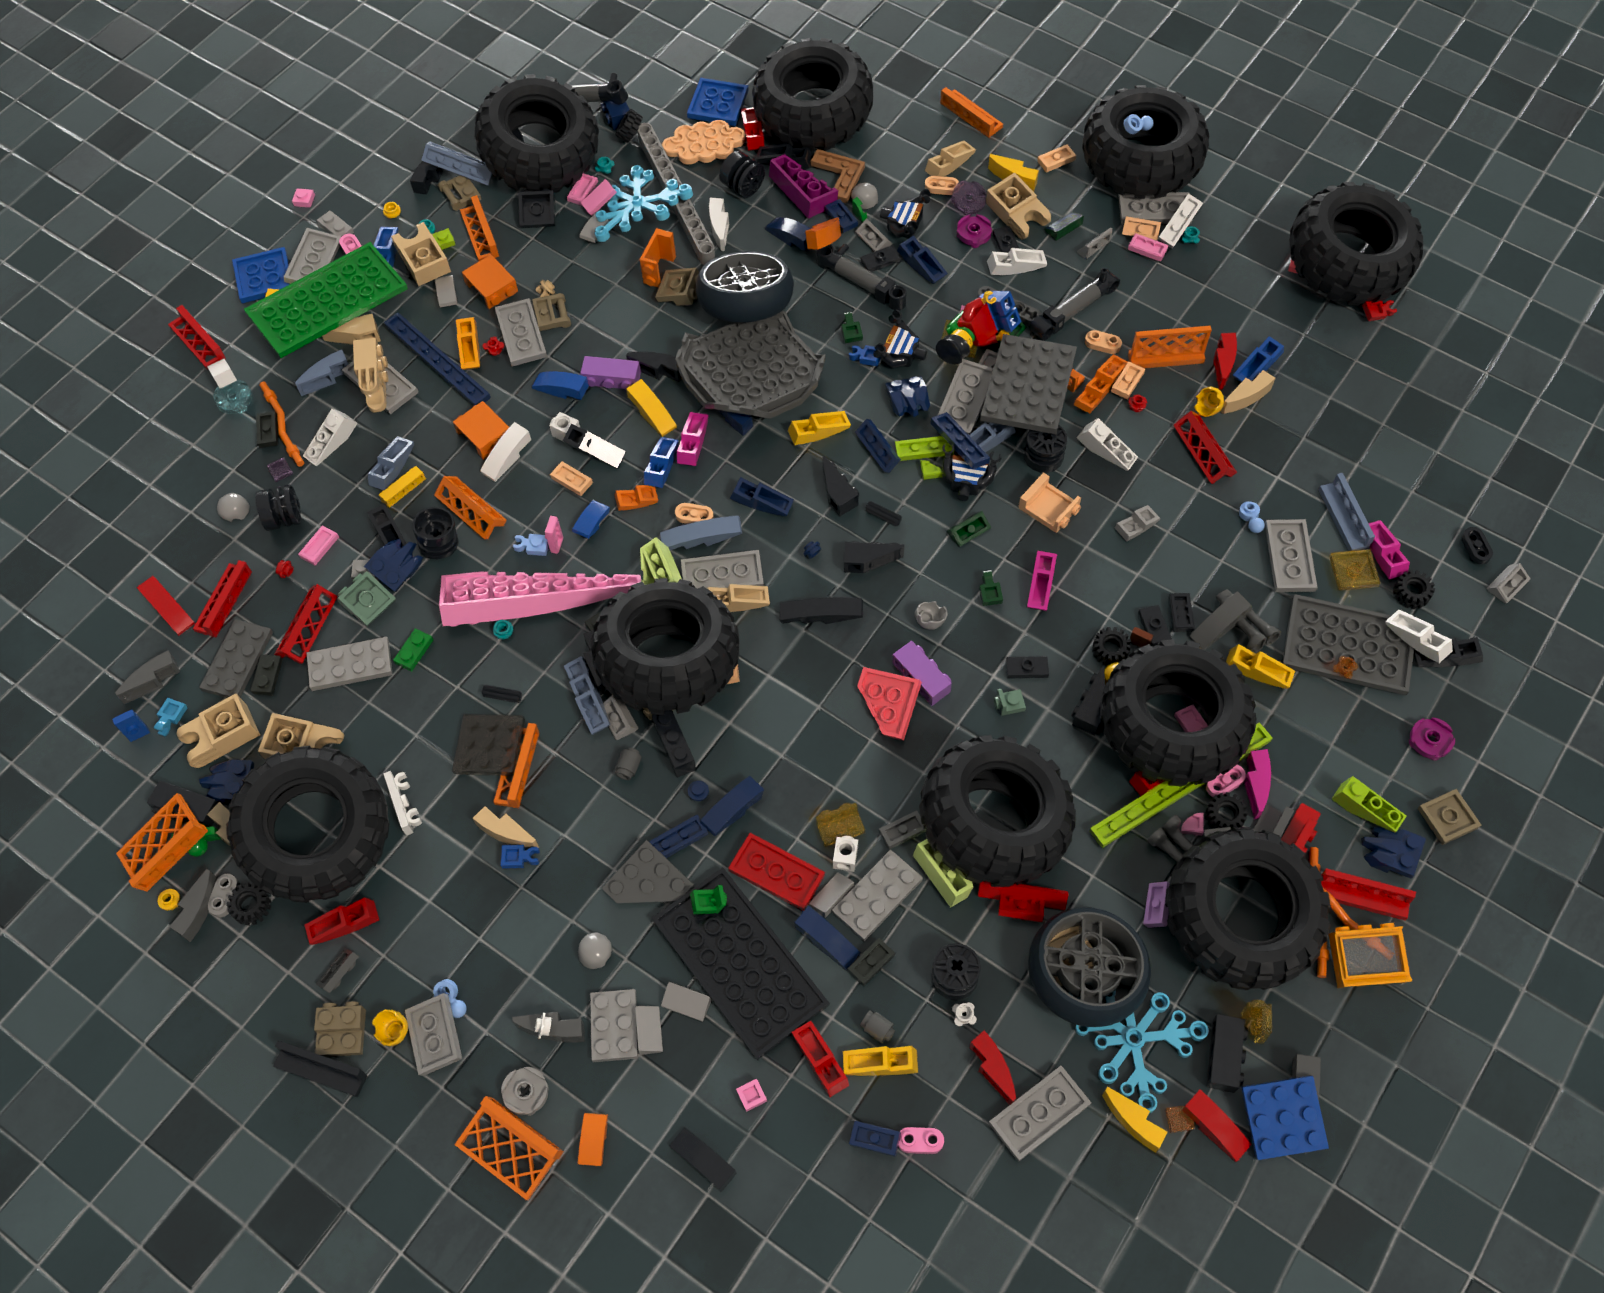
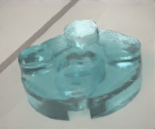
(237, 404)

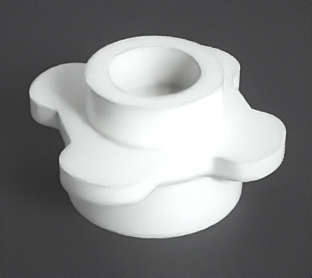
(968, 1008)
(543, 1026)

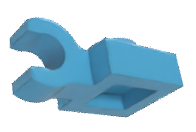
(169, 713)

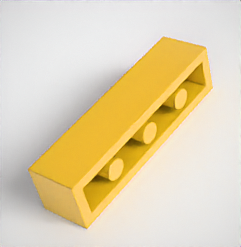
(402, 486)

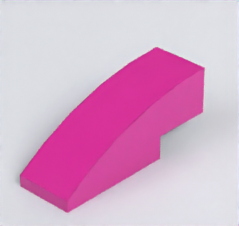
(692, 439)
(1387, 551)
(1042, 580)
(1258, 780)

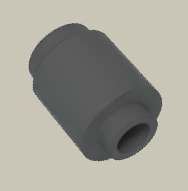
(628, 763)
(878, 1026)

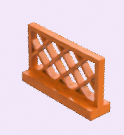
(1173, 354)
(168, 853)
(518, 1128)

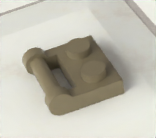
(464, 189)
(545, 313)

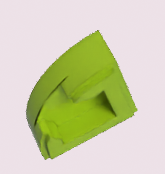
(930, 470)

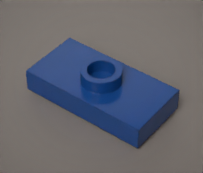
(131, 725)

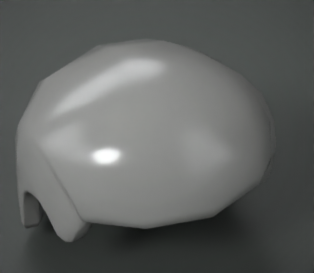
(866, 193)
(232, 507)
(930, 615)
(594, 950)

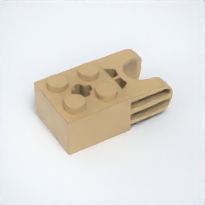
(1016, 205)
(422, 255)
(371, 373)
(218, 731)
(288, 732)

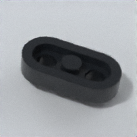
(1477, 547)

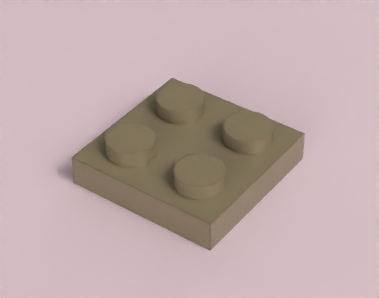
(1449, 816)

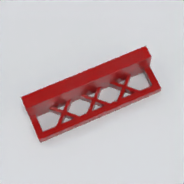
(200, 333)
(1210, 443)
(223, 599)
(299, 621)
(1368, 894)

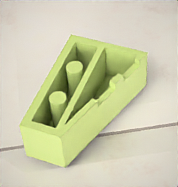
(658, 562)
(949, 883)

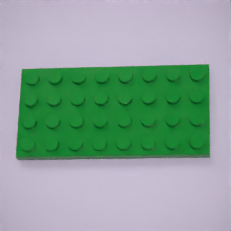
(325, 299)

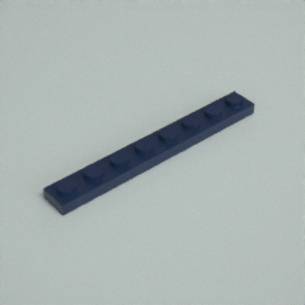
(436, 359)

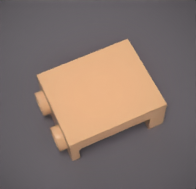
(1049, 504)

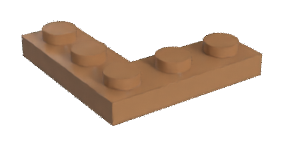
(848, 168)

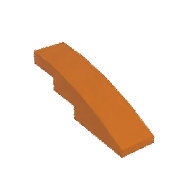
(1100, 384)

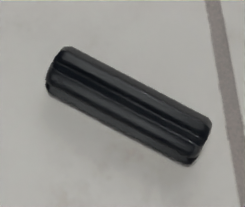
(883, 513)
(502, 694)

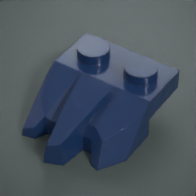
(908, 396)
(394, 563)
(226, 779)
(1394, 851)

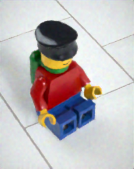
(978, 325)

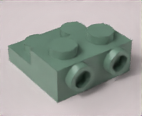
(365, 598)

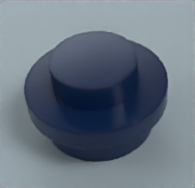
(812, 549)
(698, 790)

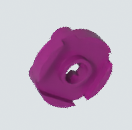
(974, 238)
(1427, 748)

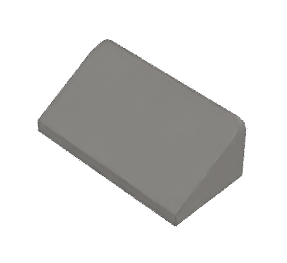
(872, 236)
(1095, 244)
(1509, 583)
(619, 717)
(831, 894)
(686, 1001)
(648, 1029)

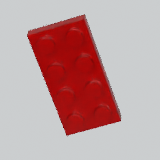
(776, 871)

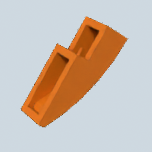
(823, 234)

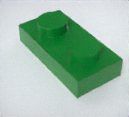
(413, 650)

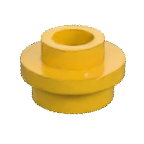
(391, 210)
(172, 903)

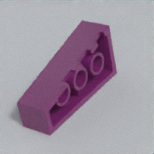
(800, 186)

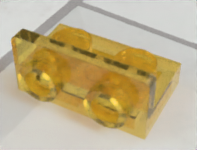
(839, 823)
(1262, 1017)

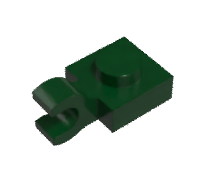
(851, 330)
(990, 591)

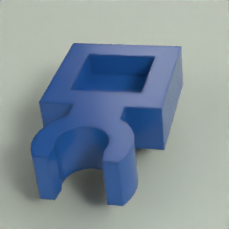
(864, 355)
(515, 855)

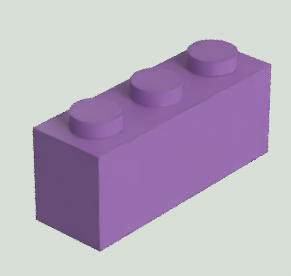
(610, 372)
(915, 664)

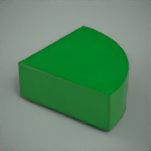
(857, 209)

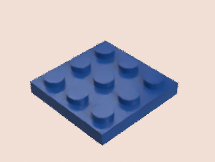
(717, 101)
(259, 273)
(1284, 1117)

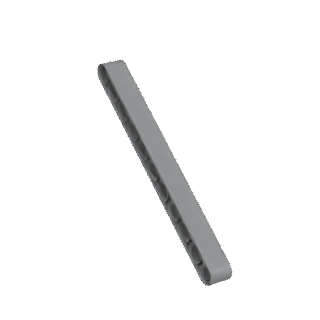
(684, 209)

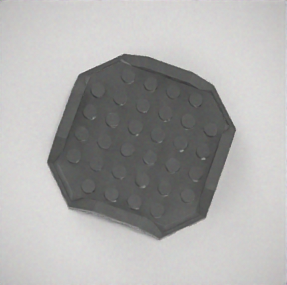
(750, 367)

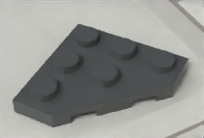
(647, 878)

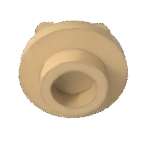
(545, 287)

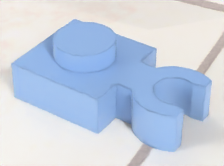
(534, 545)

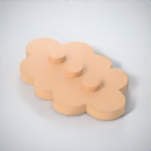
(704, 142)

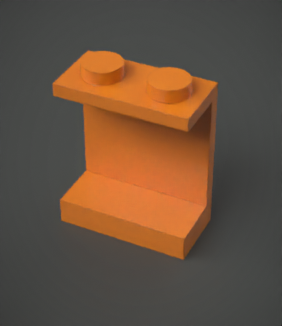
(660, 246)
(490, 281)
(481, 427)

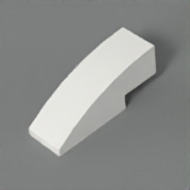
(719, 221)
(1016, 261)
(222, 373)
(505, 452)
(1420, 635)

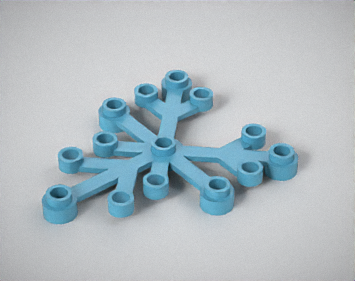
(638, 202)
(1169, 1034)

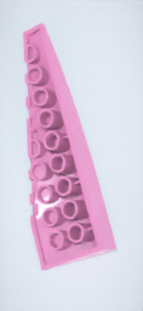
(486, 598)

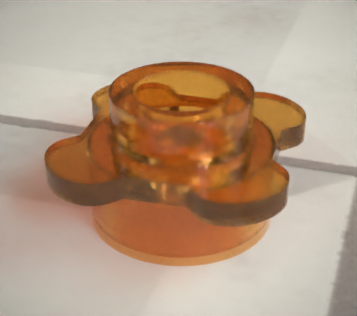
(1347, 662)

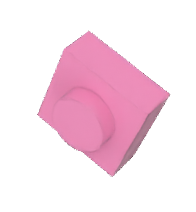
(303, 198)
(751, 1095)

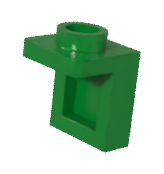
(708, 900)

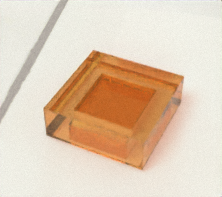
(1178, 1120)

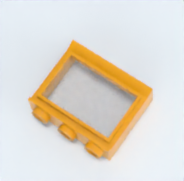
(1369, 955)

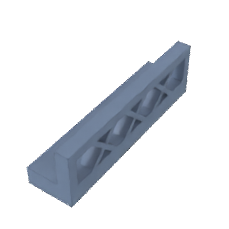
(456, 162)
(1347, 514)

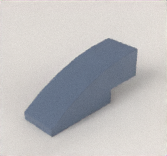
(322, 373)
(991, 435)
(390, 463)

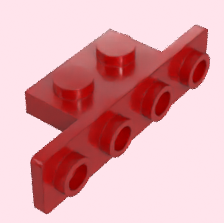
(1302, 827)
(1023, 900)

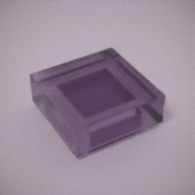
(279, 469)

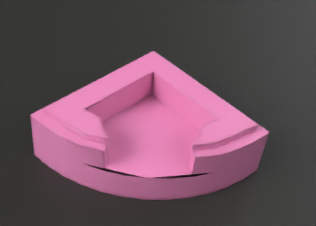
(1193, 825)

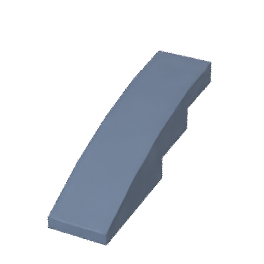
(700, 532)
(587, 695)

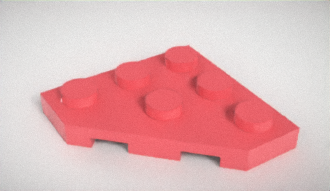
(889, 700)

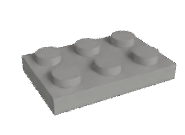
(613, 1025)
(433, 1034)

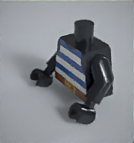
(906, 215)
(900, 345)
(964, 478)

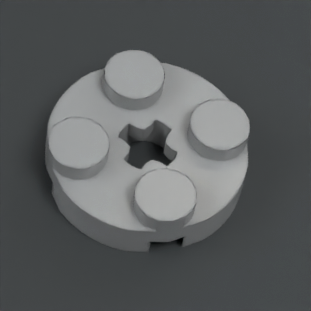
(529, 1103)

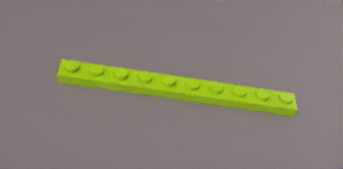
(1157, 800)

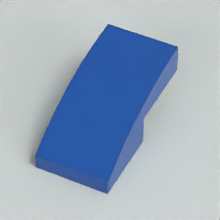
(590, 518)

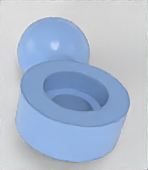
(1134, 124)
(1250, 512)
(458, 1007)

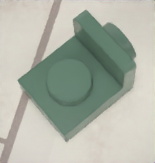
(1009, 702)

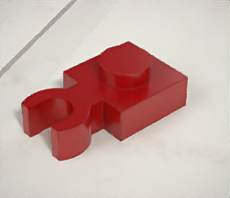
(1378, 310)

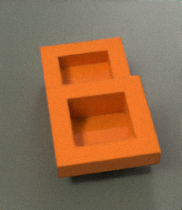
(638, 498)
(592, 1139)

